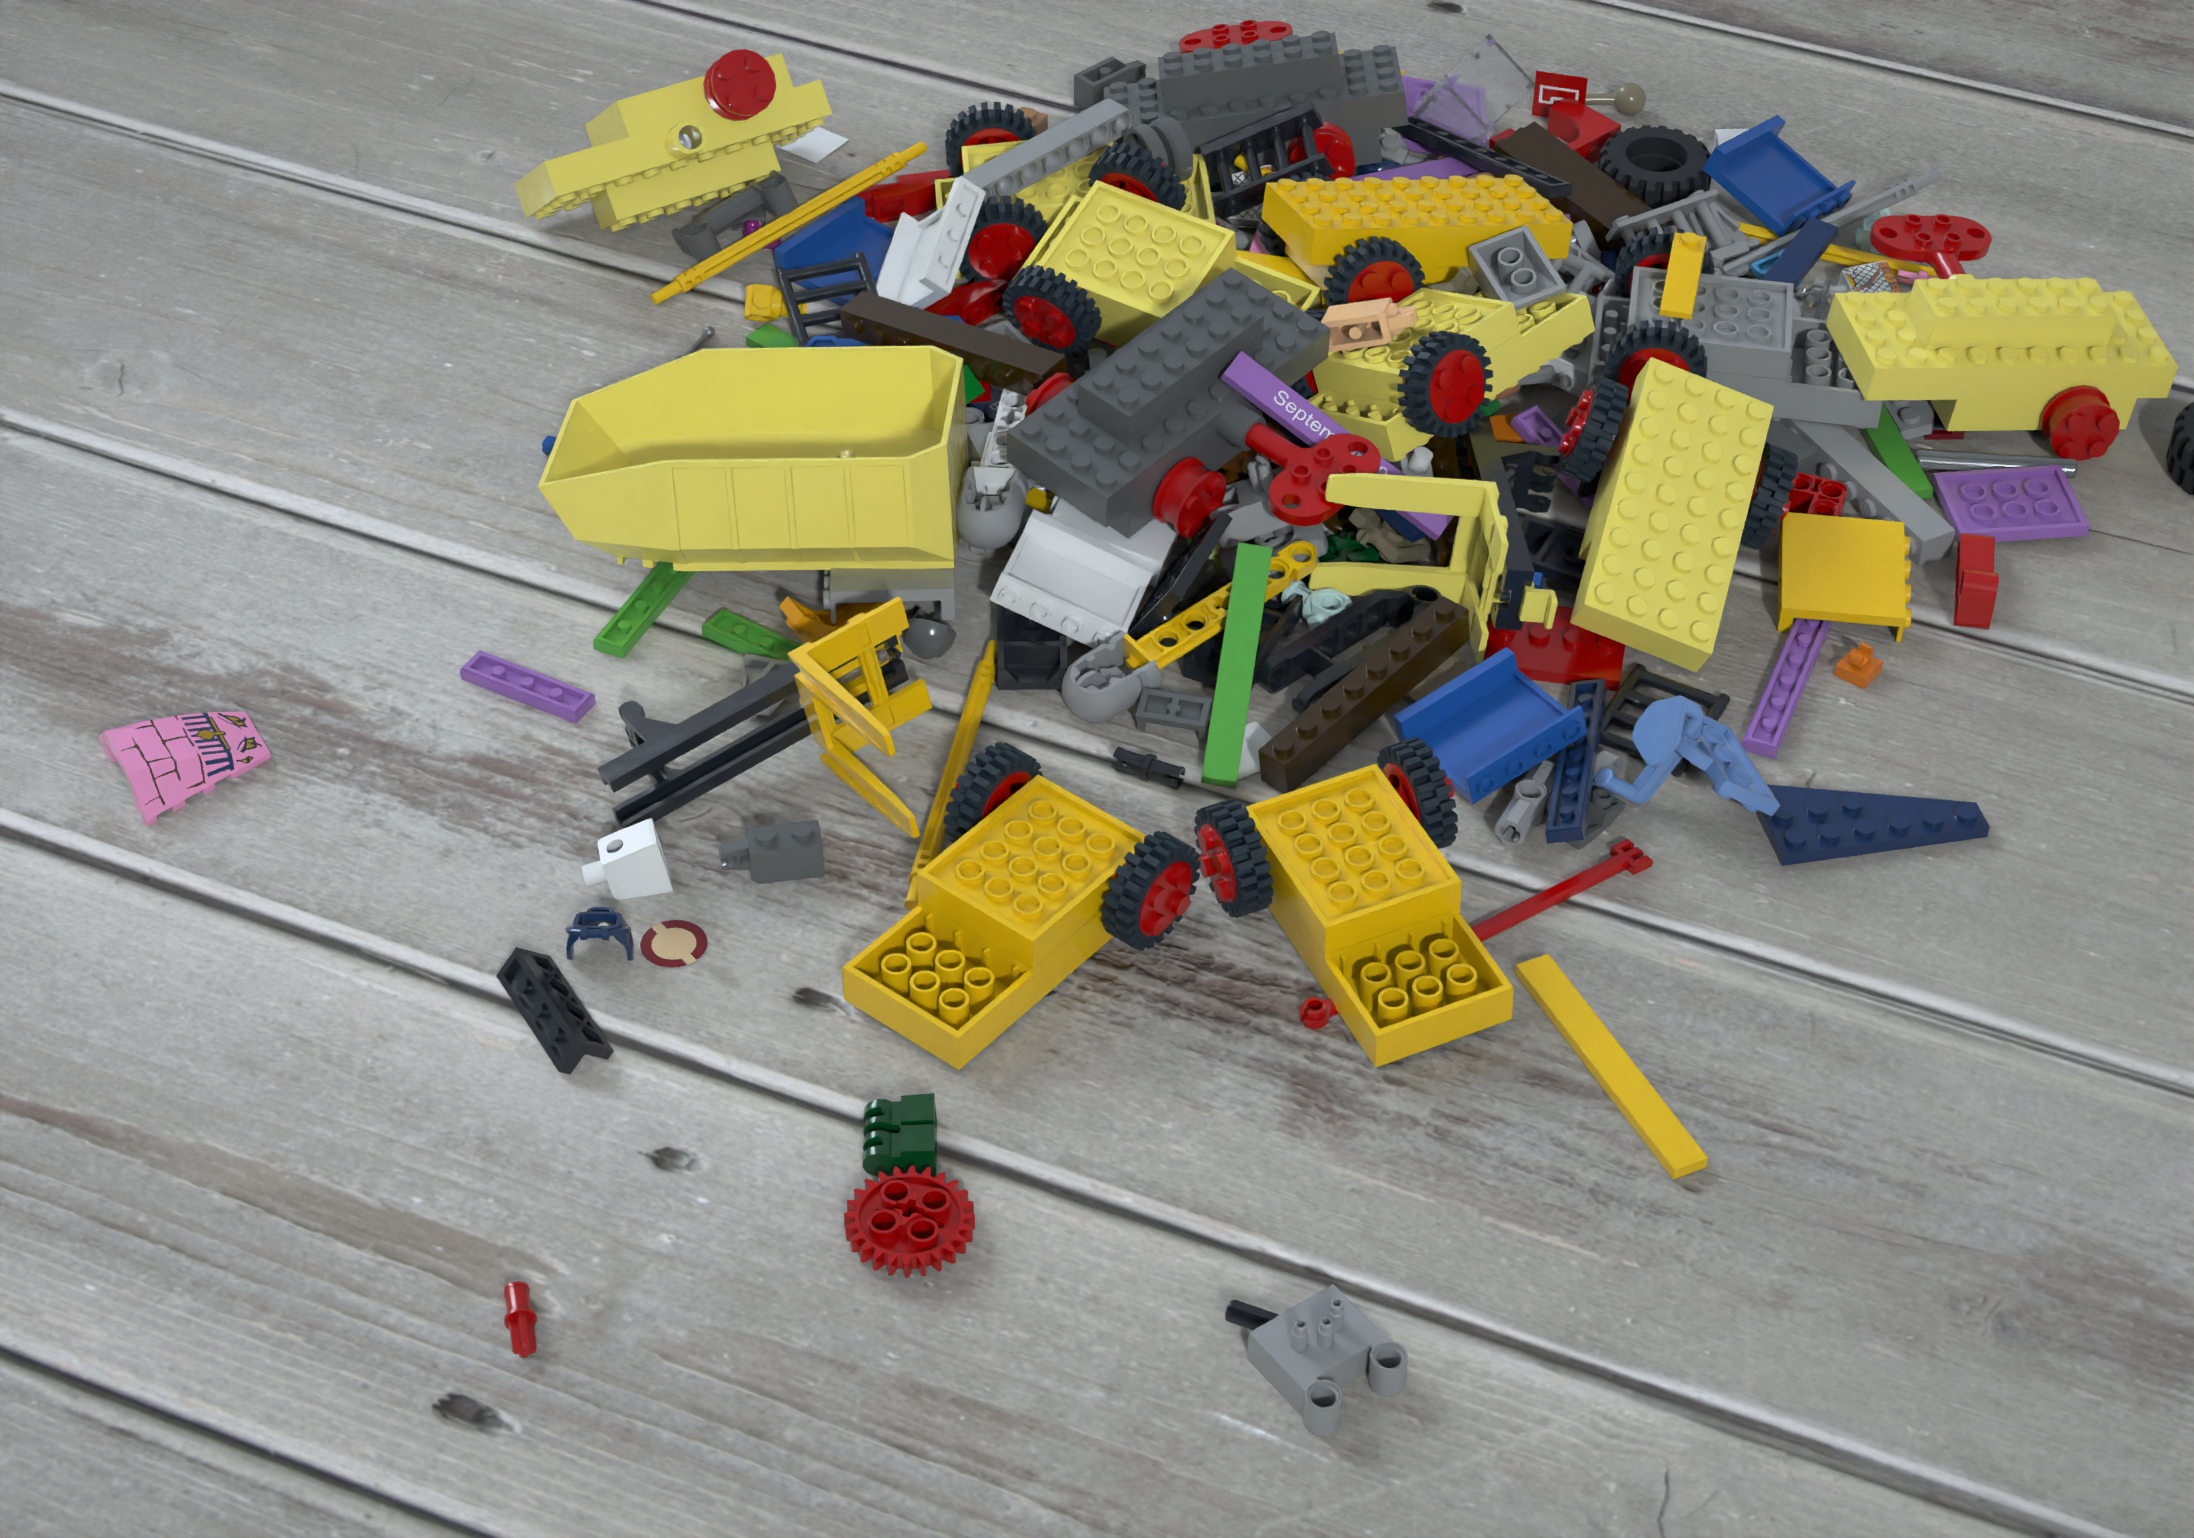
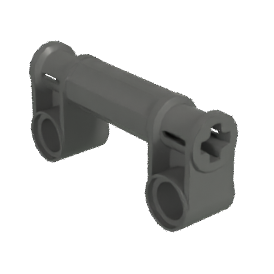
(699, 237)

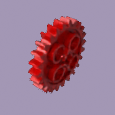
(909, 1221)

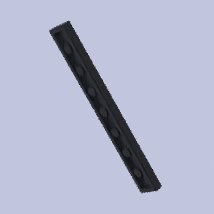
(1483, 157)

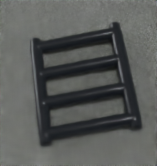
(793, 299)
(1627, 695)

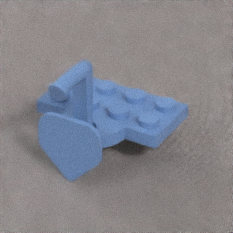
(1678, 730)

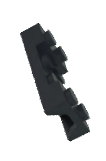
(1554, 550)
(1277, 620)
(1028, 653)

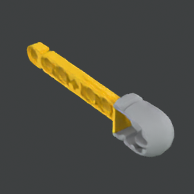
(1100, 690)

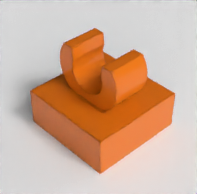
(1859, 666)

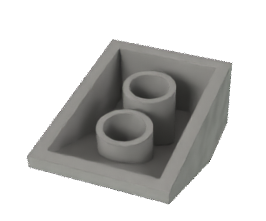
(1514, 269)

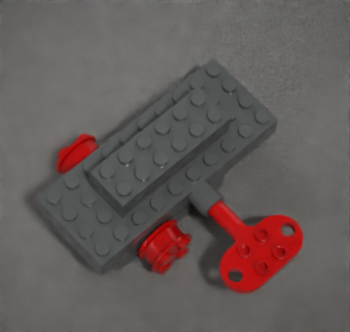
(1259, 69)
(1158, 421)

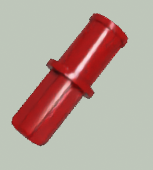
(520, 1318)

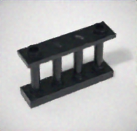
(1256, 139)

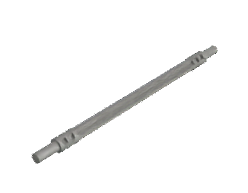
(1841, 218)

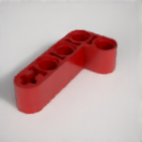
(1817, 496)
(1975, 581)

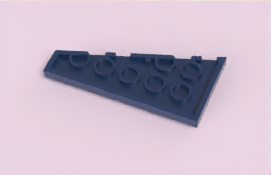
(1845, 823)

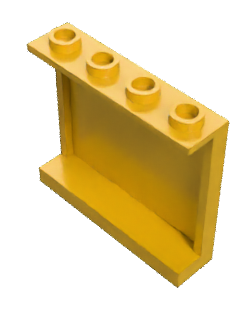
(1843, 571)

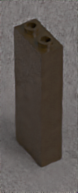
(1594, 193)

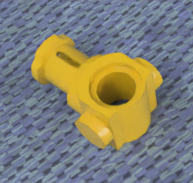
(766, 304)

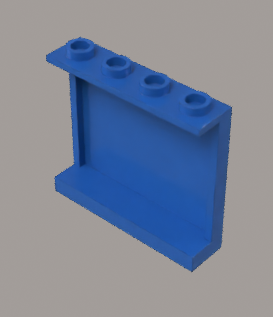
(1774, 179)
(834, 239)
(1490, 725)

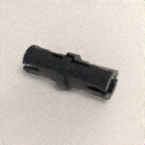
(1148, 767)

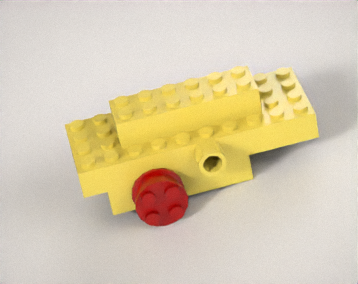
(680, 144)

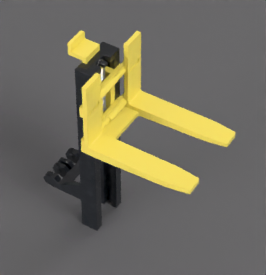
(1487, 540)

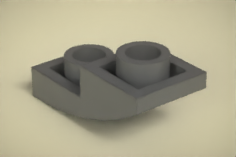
(1602, 812)

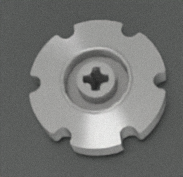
(1277, 541)

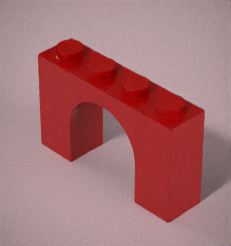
(1577, 125)

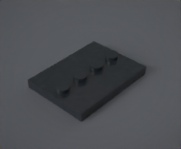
(1178, 578)

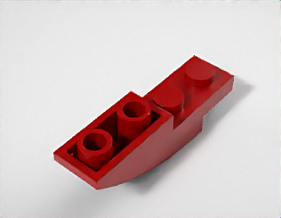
(910, 194)
(972, 301)

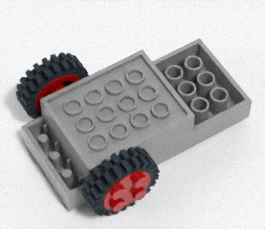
(1736, 337)

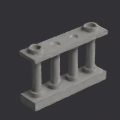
(1696, 202)

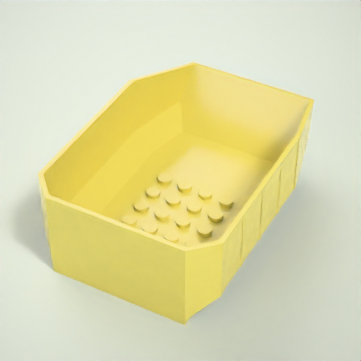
(739, 467)

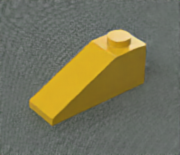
(1683, 275)

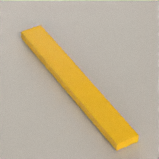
(1611, 1067)

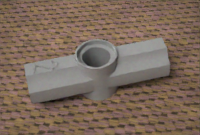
(1527, 805)

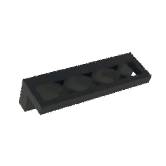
(552, 1009)

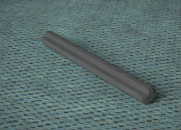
(1977, 461)

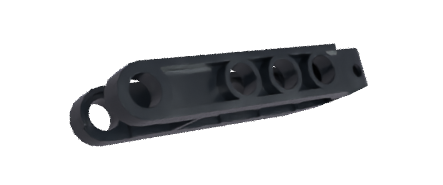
(1314, 650)

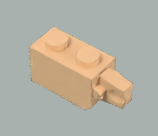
(1366, 323)

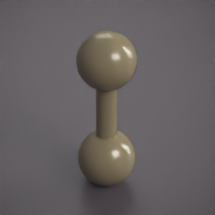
(1627, 99)

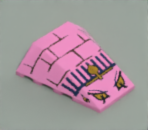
(182, 756)

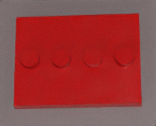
(1560, 653)

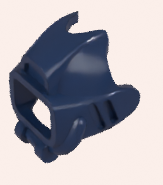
(586, 926)

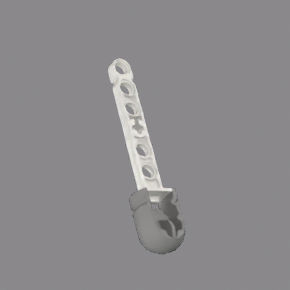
(992, 494)

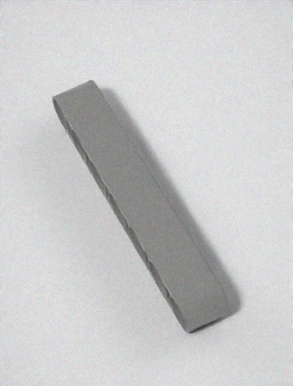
(1052, 150)

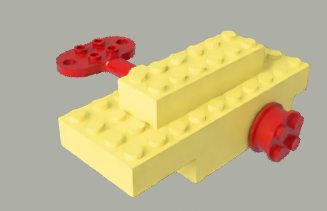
(1999, 348)

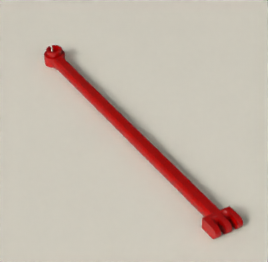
(1623, 858)

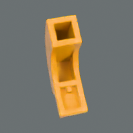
(814, 625)

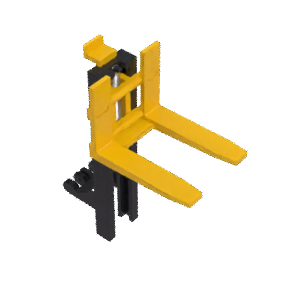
(834, 683)

